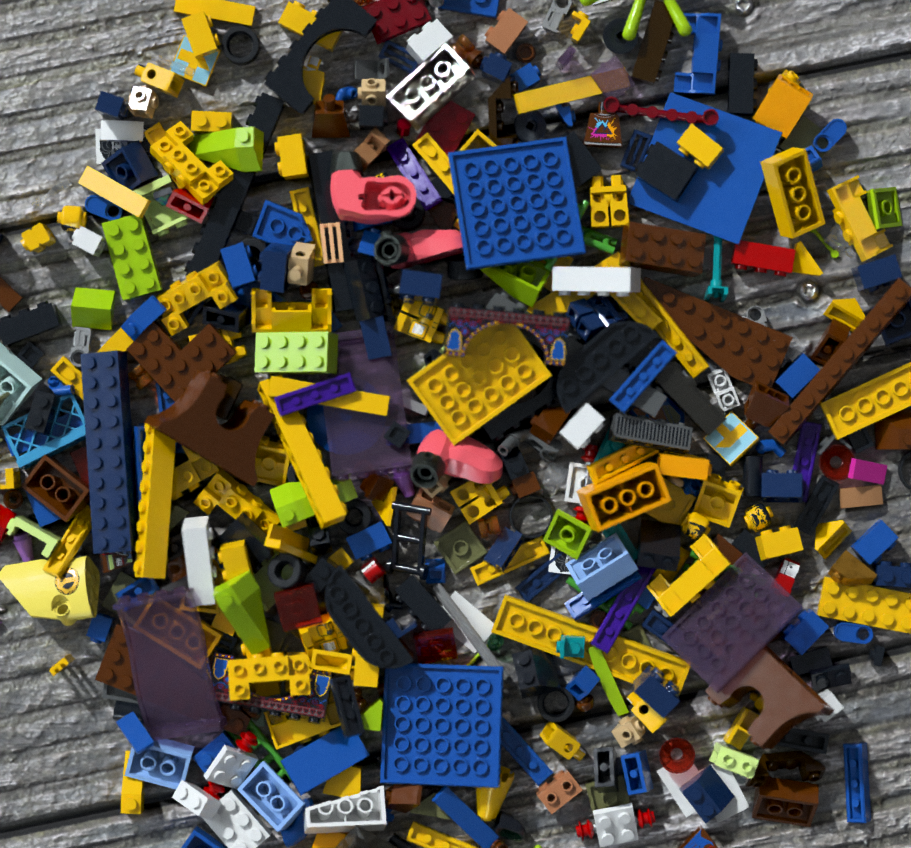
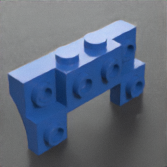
(704, 55)

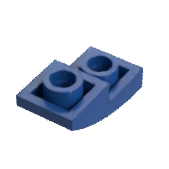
(566, 115)

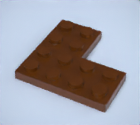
(175, 366)

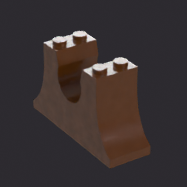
(195, 426)
(784, 693)

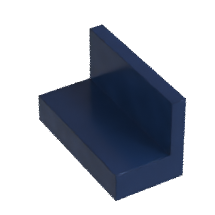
(375, 338)
(504, 549)
(397, 628)

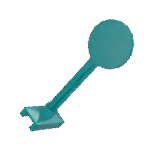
(715, 288)

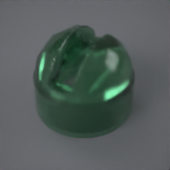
(495, 642)

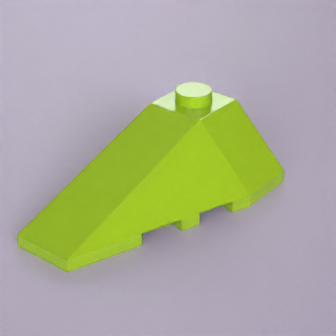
(235, 147)
(520, 280)
(293, 503)
(244, 609)

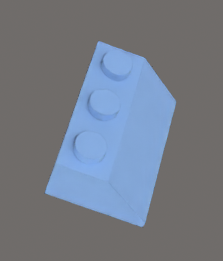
(601, 566)
(162, 763)
(271, 797)

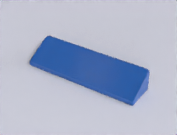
(857, 782)

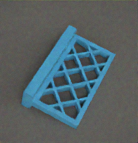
(51, 447)

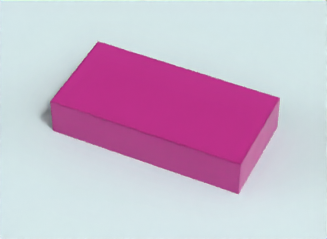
(867, 471)

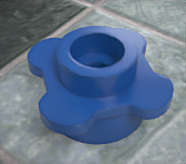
(694, 489)

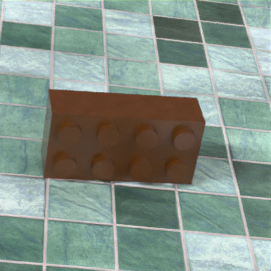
(662, 249)

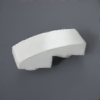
(121, 131)
(723, 389)

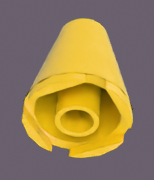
(491, 799)

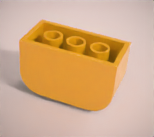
(623, 496)

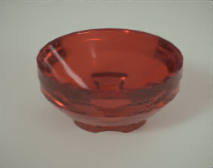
(843, 470)
(677, 765)

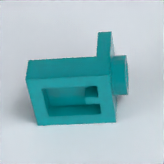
(571, 646)

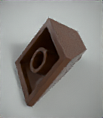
(894, 431)

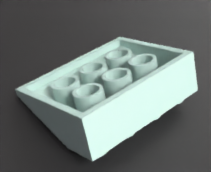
(17, 380)

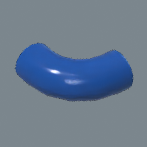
(295, 831)

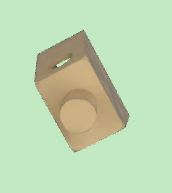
(301, 267)

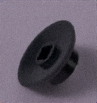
(610, 32)
(523, 129)

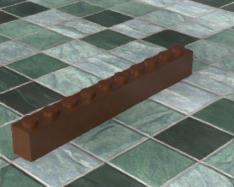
(841, 362)

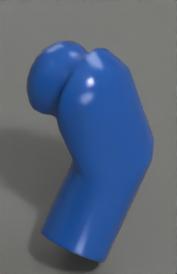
(346, 93)
(58, 388)
(770, 445)

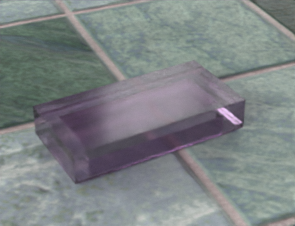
(565, 57)

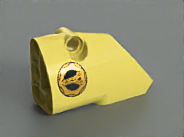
(49, 597)

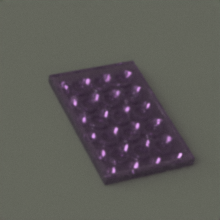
(732, 622)

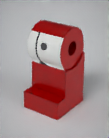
(373, 570)
(787, 573)

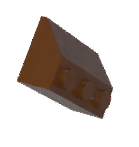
(57, 488)
(786, 801)

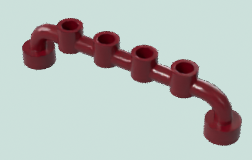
(709, 117)

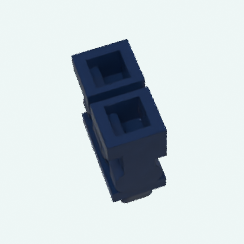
(594, 315)

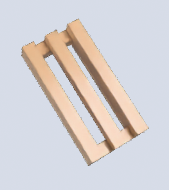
(331, 241)

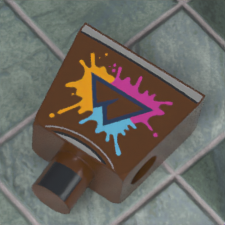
(603, 129)

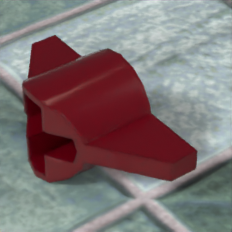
(403, 128)

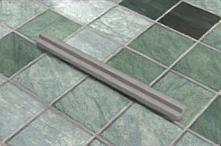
(466, 627)

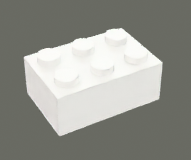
(581, 426)
(238, 823)

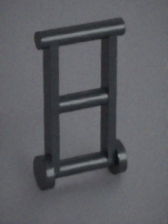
(392, 563)

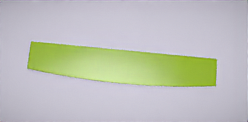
(607, 681)

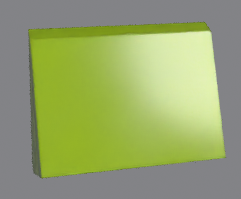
(884, 207)
(93, 308)
(568, 534)
(373, 715)

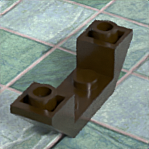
(496, 107)
(808, 767)

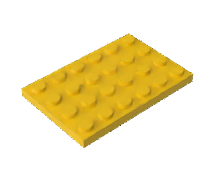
(477, 387)

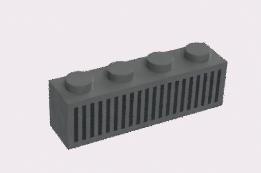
(650, 433)

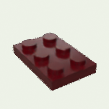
(397, 17)
(448, 126)

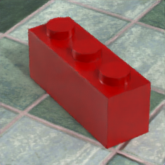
(763, 258)

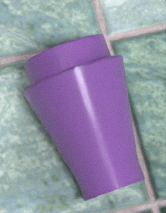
(404, 483)
(24, 546)

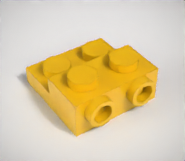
(271, 462)
(718, 500)

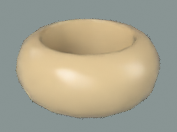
(675, 480)

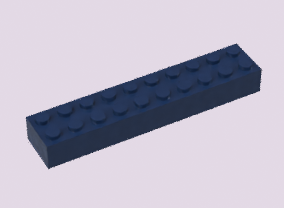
(109, 451)

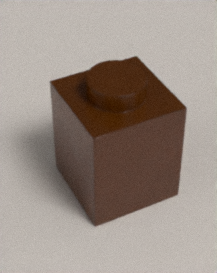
(525, 485)
(377, 486)

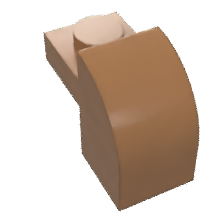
(372, 147)

